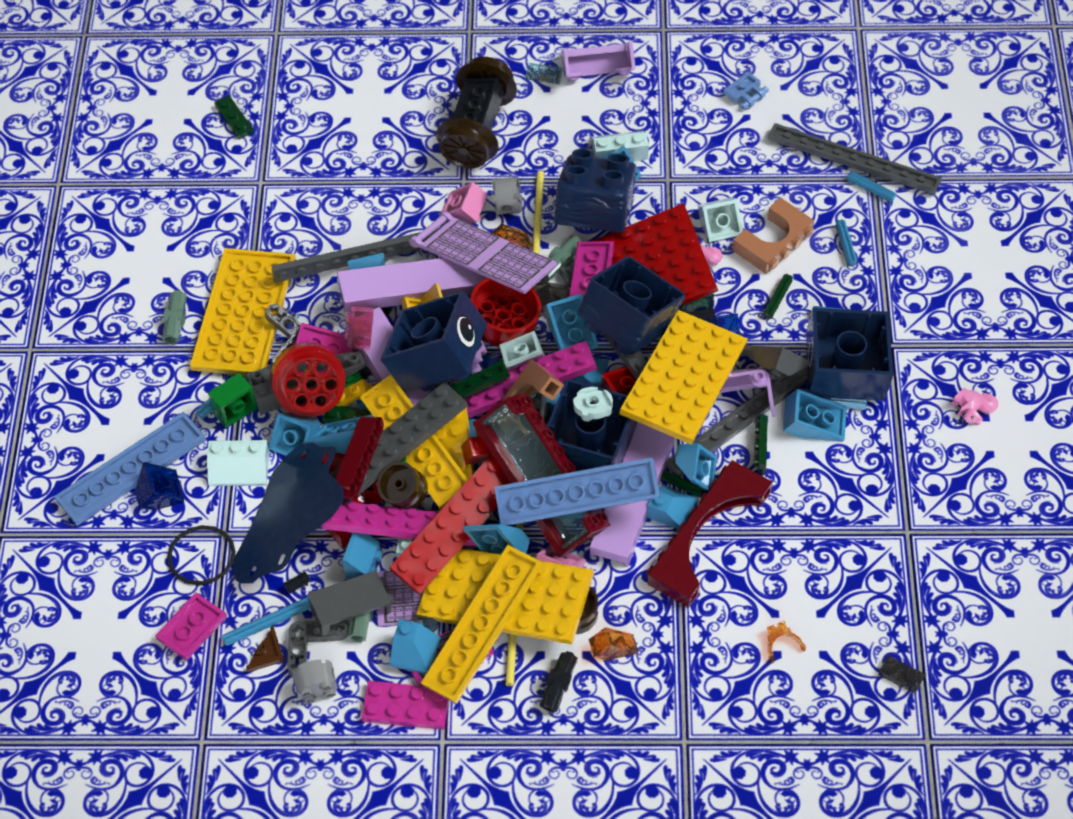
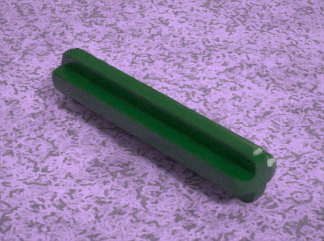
(778, 296)
(681, 483)

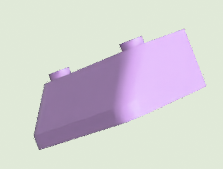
(598, 60)
(750, 378)

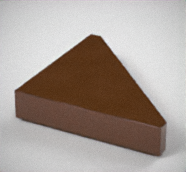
(267, 653)

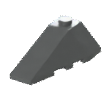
(776, 359)

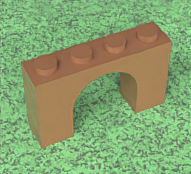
(768, 254)
(536, 379)

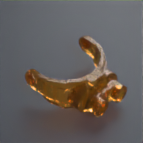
(781, 630)

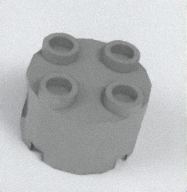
(507, 195)
(315, 680)

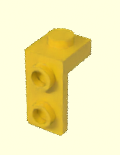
(433, 293)
(353, 392)

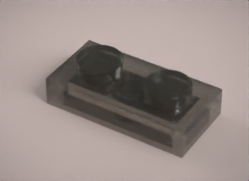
(901, 674)

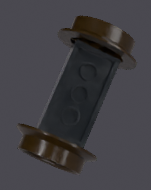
(468, 136)

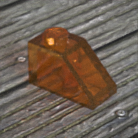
(513, 235)
(612, 644)

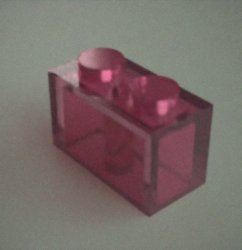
(360, 327)

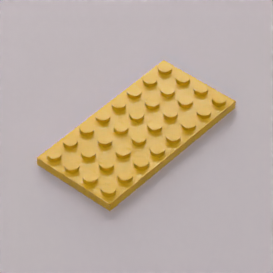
(234, 326)
(684, 377)
(546, 611)

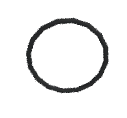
(208, 580)

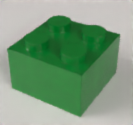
(232, 400)

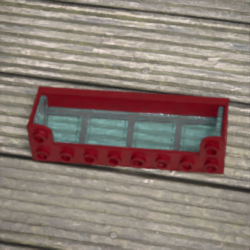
(530, 452)

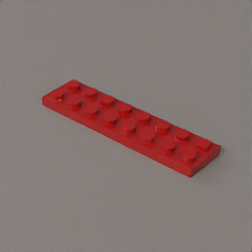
(445, 532)

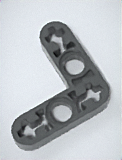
(290, 333)
(306, 636)

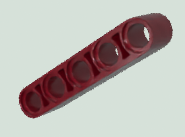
(359, 455)

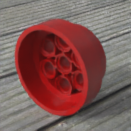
(505, 311)
(286, 369)

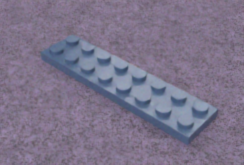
(122, 471)
(577, 492)

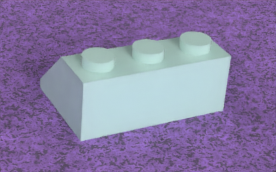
(634, 142)
(238, 463)

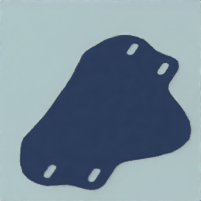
(294, 505)

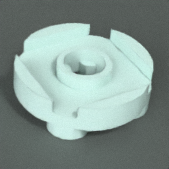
(602, 403)

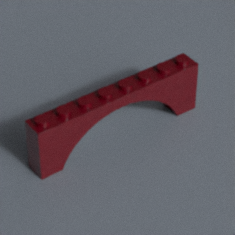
(733, 489)

